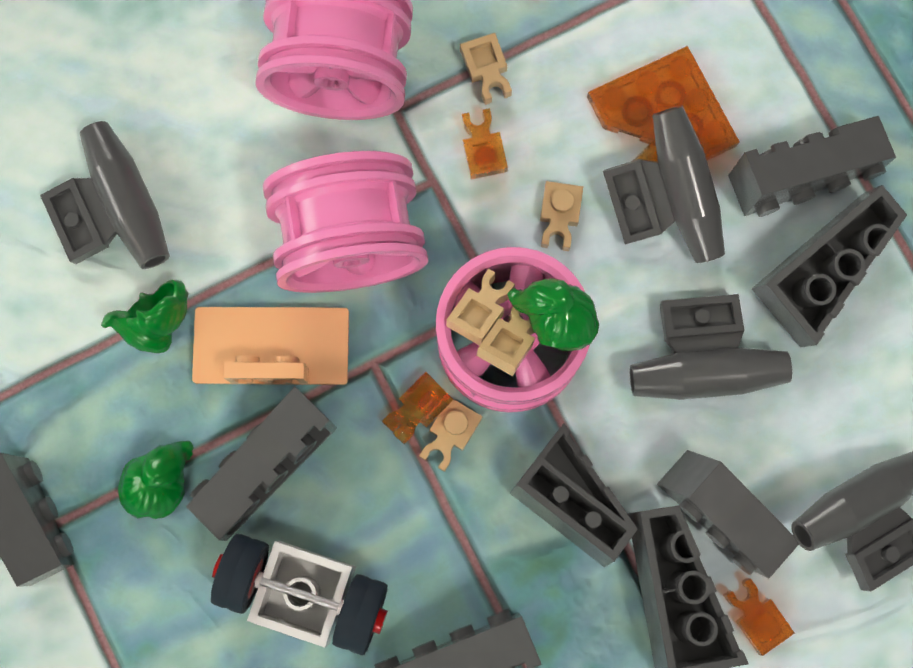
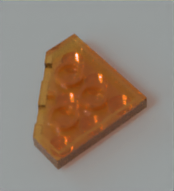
(669, 82)

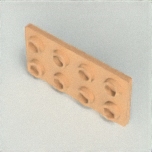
(271, 345)

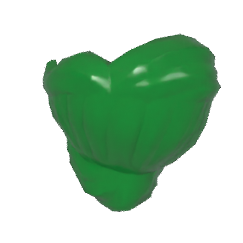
(558, 313)
(152, 318)
(155, 481)

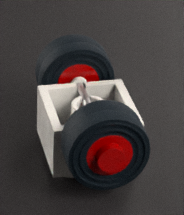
(299, 593)

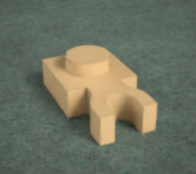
(486, 63)
(560, 208)
(479, 311)
(507, 343)
(453, 428)

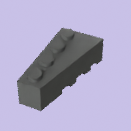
(810, 166)
(822, 273)
(260, 465)
(679, 596)
(496, 645)

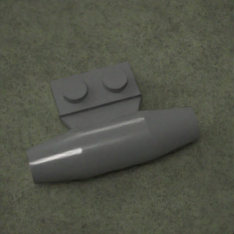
(675, 189)
(109, 203)
(706, 354)
(870, 518)

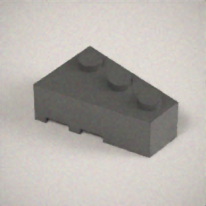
(574, 499)
(729, 513)
(28, 529)

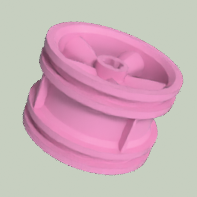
(335, 57)
(344, 221)
(465, 368)

